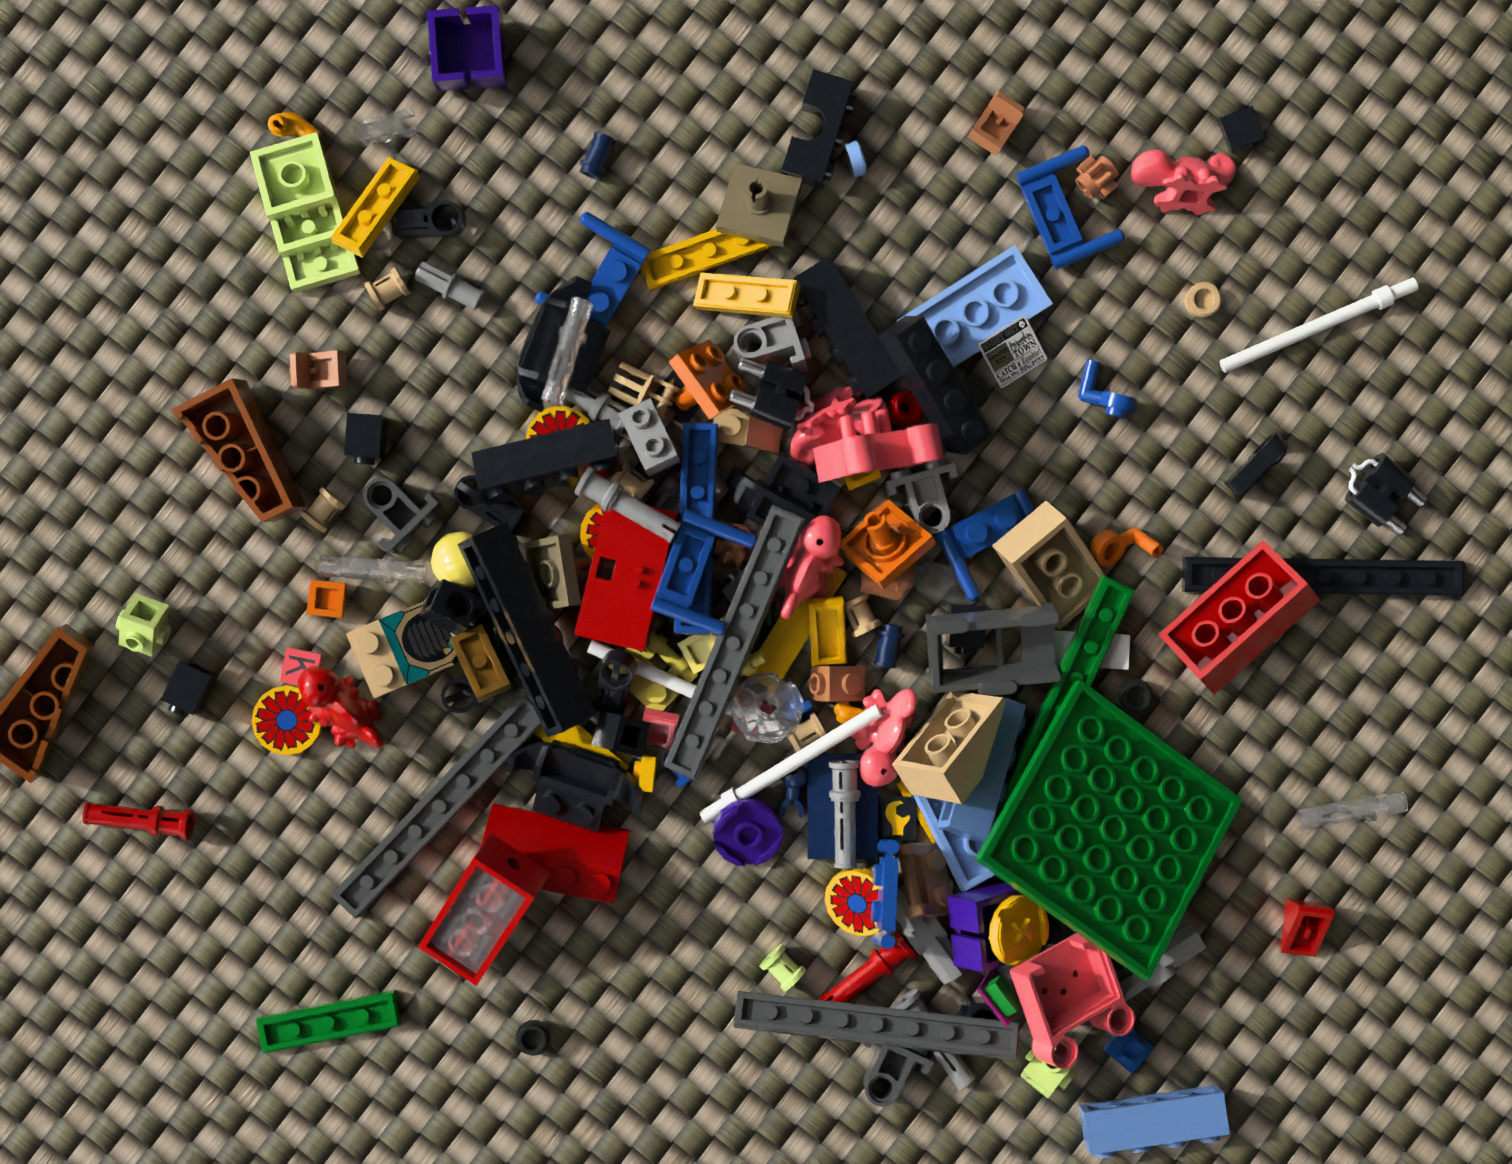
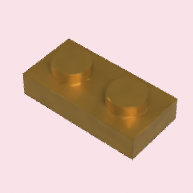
(480, 663)

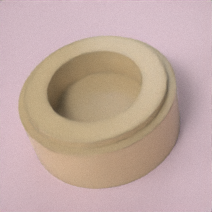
(1202, 299)

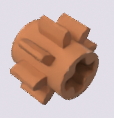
(1096, 177)
(729, 552)

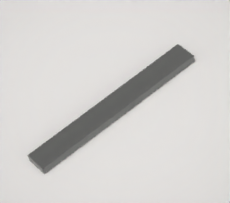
(735, 645)
(438, 807)
(877, 1025)

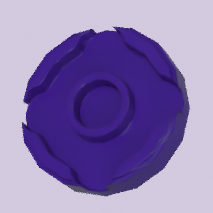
(747, 832)

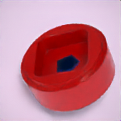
(904, 409)

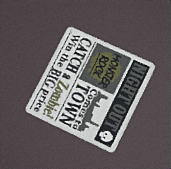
(1012, 351)

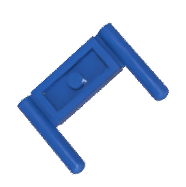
(1053, 214)
(615, 272)
(979, 533)
(686, 567)
(885, 908)

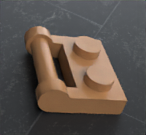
(924, 880)

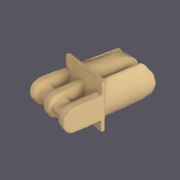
(646, 391)

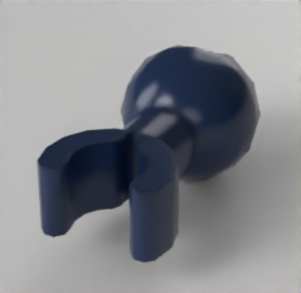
(793, 782)

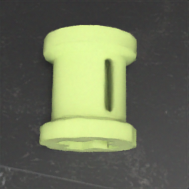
(782, 968)

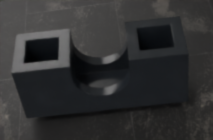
(827, 99)

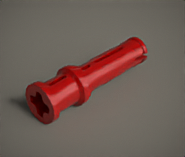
(155, 821)
(880, 964)

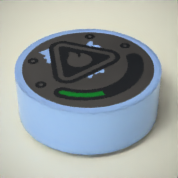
(855, 158)

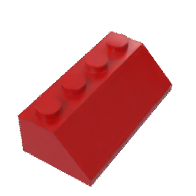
(1239, 617)
(578, 859)

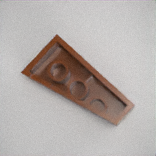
(242, 446)
(40, 701)

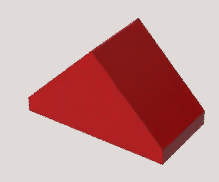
(1304, 926)

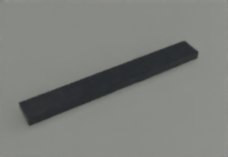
(1345, 575)

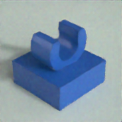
(1129, 1049)

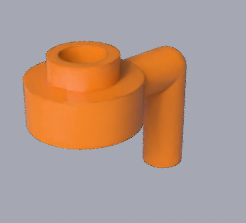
(1109, 546)

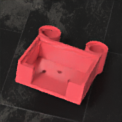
(876, 448)
(1065, 990)

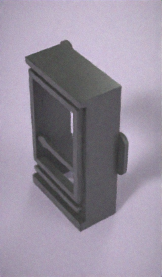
(1037, 650)

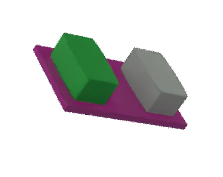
(1000, 993)

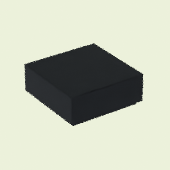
(1241, 129)

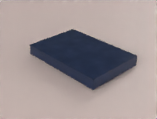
(822, 811)

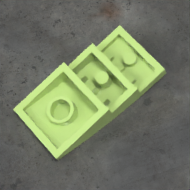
(303, 211)

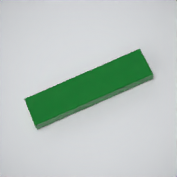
(328, 1021)

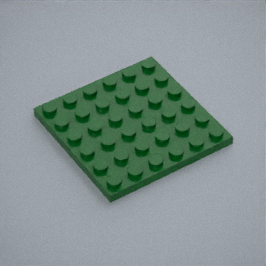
(1109, 830)

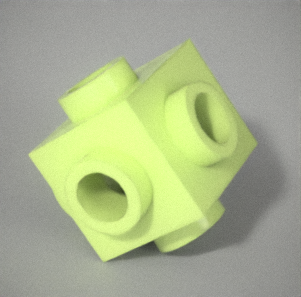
(143, 625)
(1045, 1078)

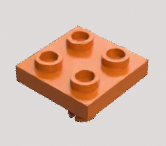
(706, 379)
(886, 543)

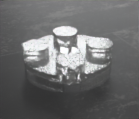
(758, 725)

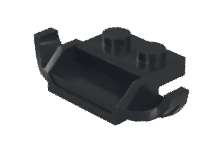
(543, 340)
(788, 486)
(575, 782)

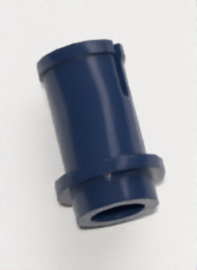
(597, 156)
(888, 645)

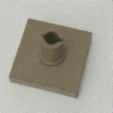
(759, 205)
(556, 569)

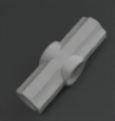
(929, 940)
(1181, 948)

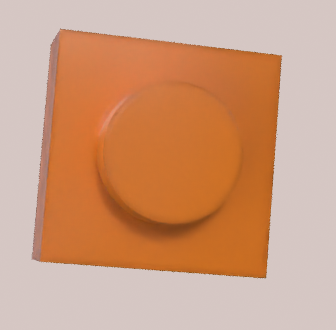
(327, 598)

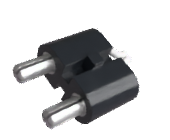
(775, 393)
(1381, 490)

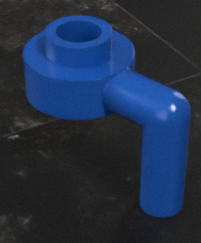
(1116, 404)

